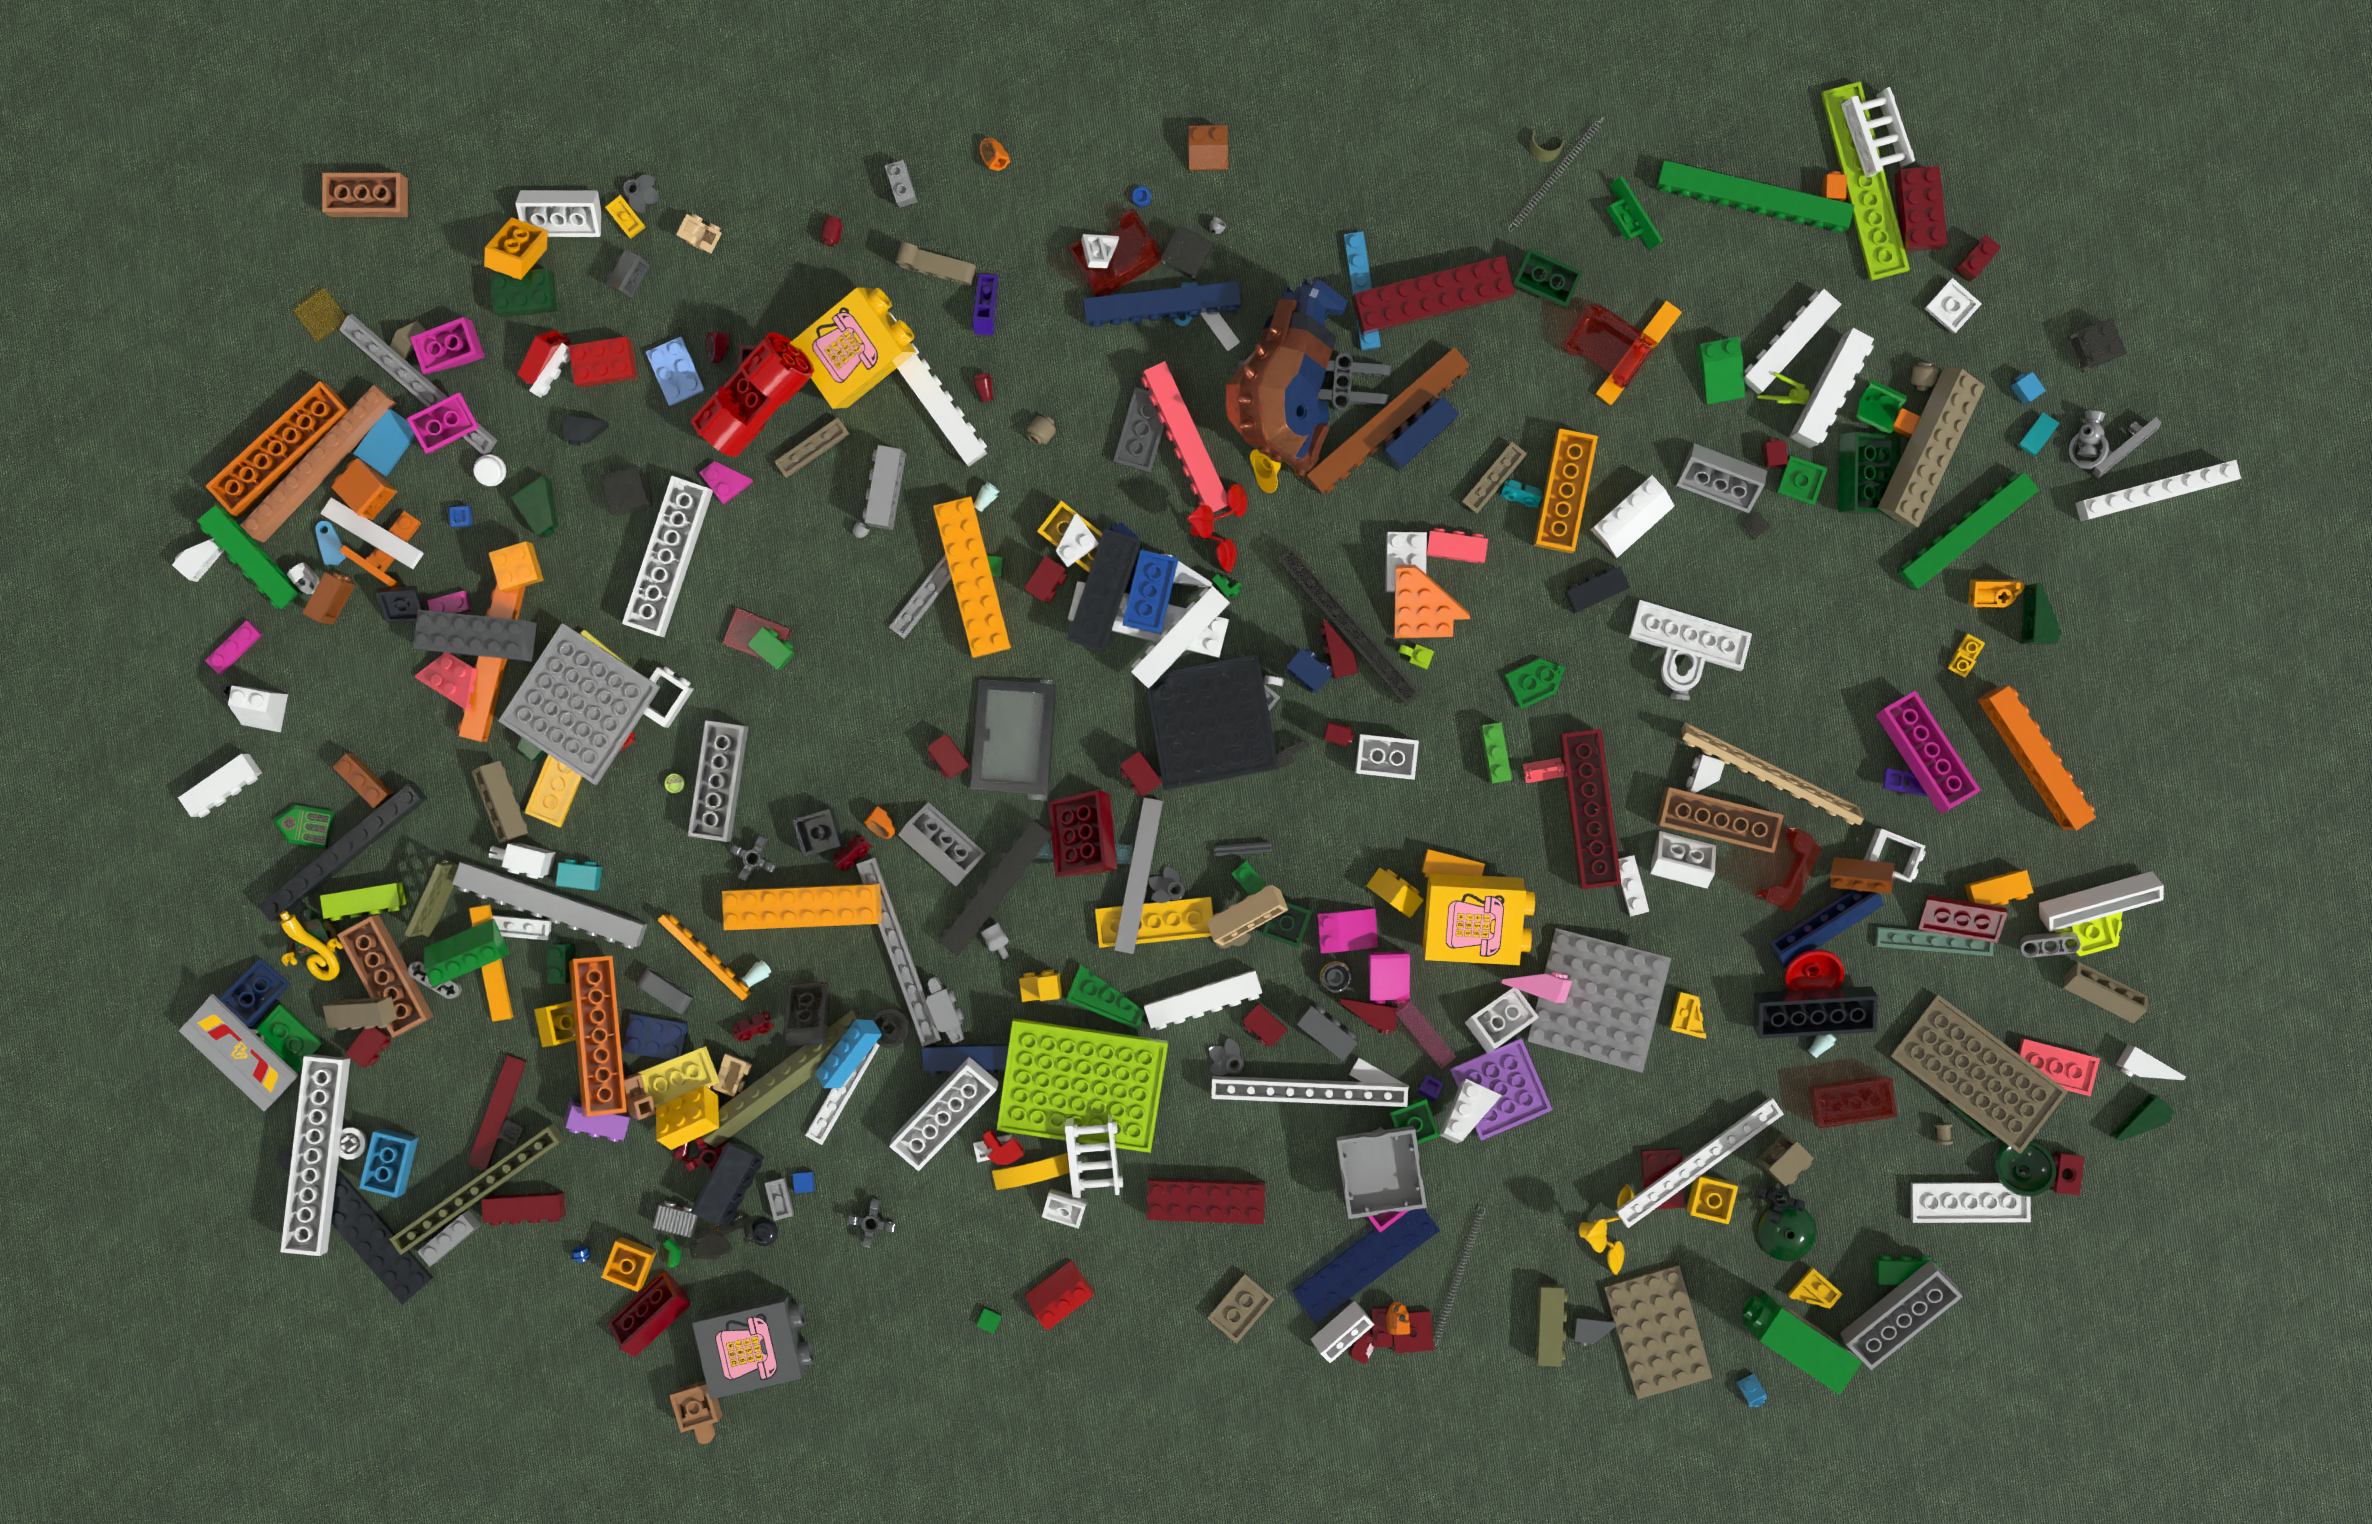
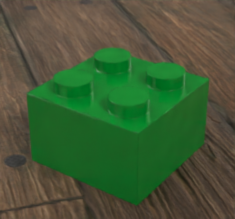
(1417, 1115)

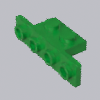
(1630, 215)

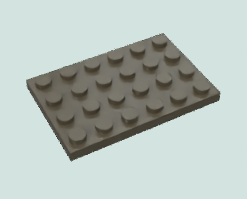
(1657, 1331)

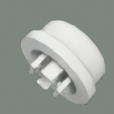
(489, 470)
(352, 1143)

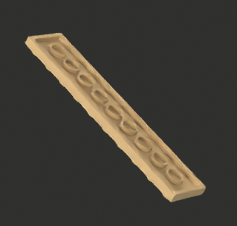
(1765, 771)

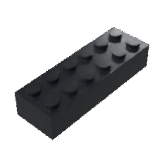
(1815, 1012)

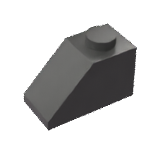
(1590, 1328)

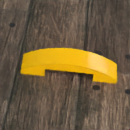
(1031, 1172)

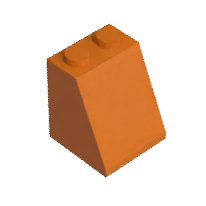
(363, 489)

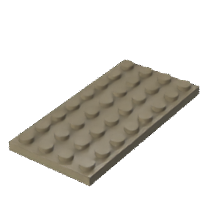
(1978, 1074)

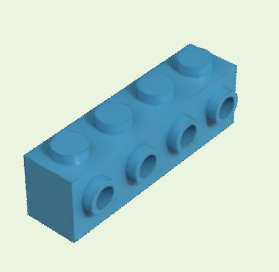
(848, 1053)

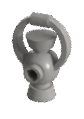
(2090, 435)

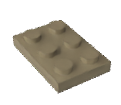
(1240, 1308)

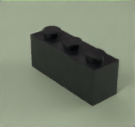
(1596, 589)

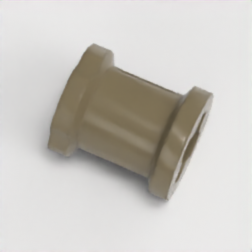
(1943, 1133)

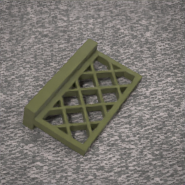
(433, 900)

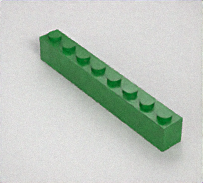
(1967, 531)

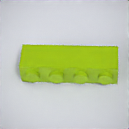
(363, 900)

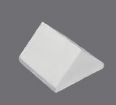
(1064, 1208)

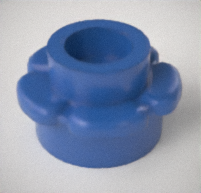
(580, 1254)

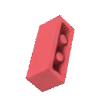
(1456, 546)

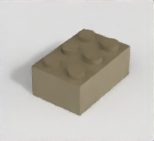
(1785, 1159)

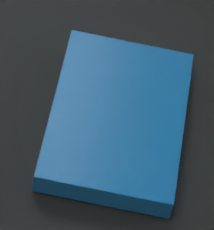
(386, 442)

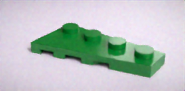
(1100, 997)

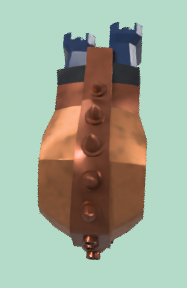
(1278, 386)

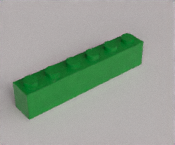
(249, 556)

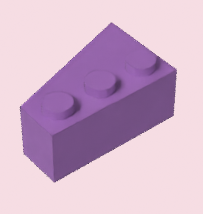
(611, 1126)

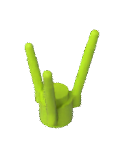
(1796, 396)

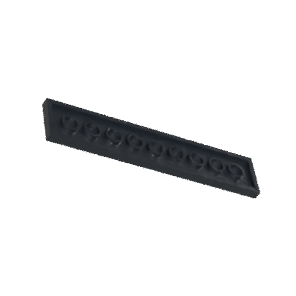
(371, 1238)

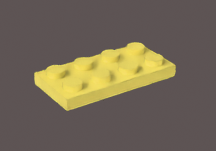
(679, 1076)

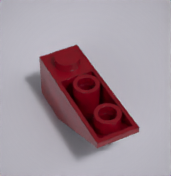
(1341, 657)

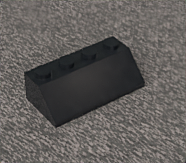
(728, 1183)

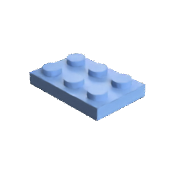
(675, 371)

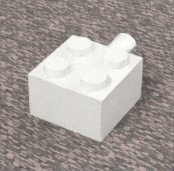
(525, 859)

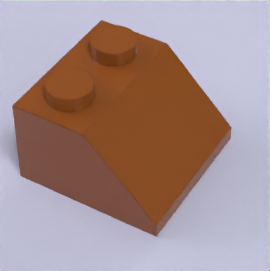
(1208, 147)

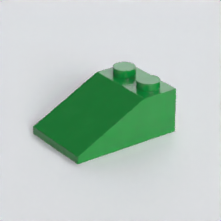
(1721, 370)

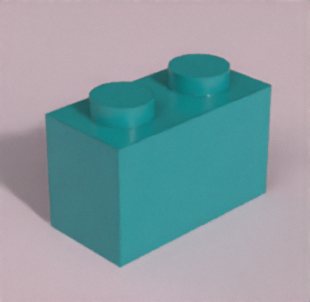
(578, 876)

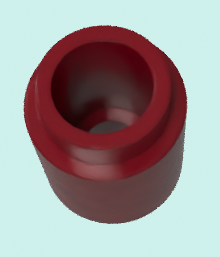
(831, 231)

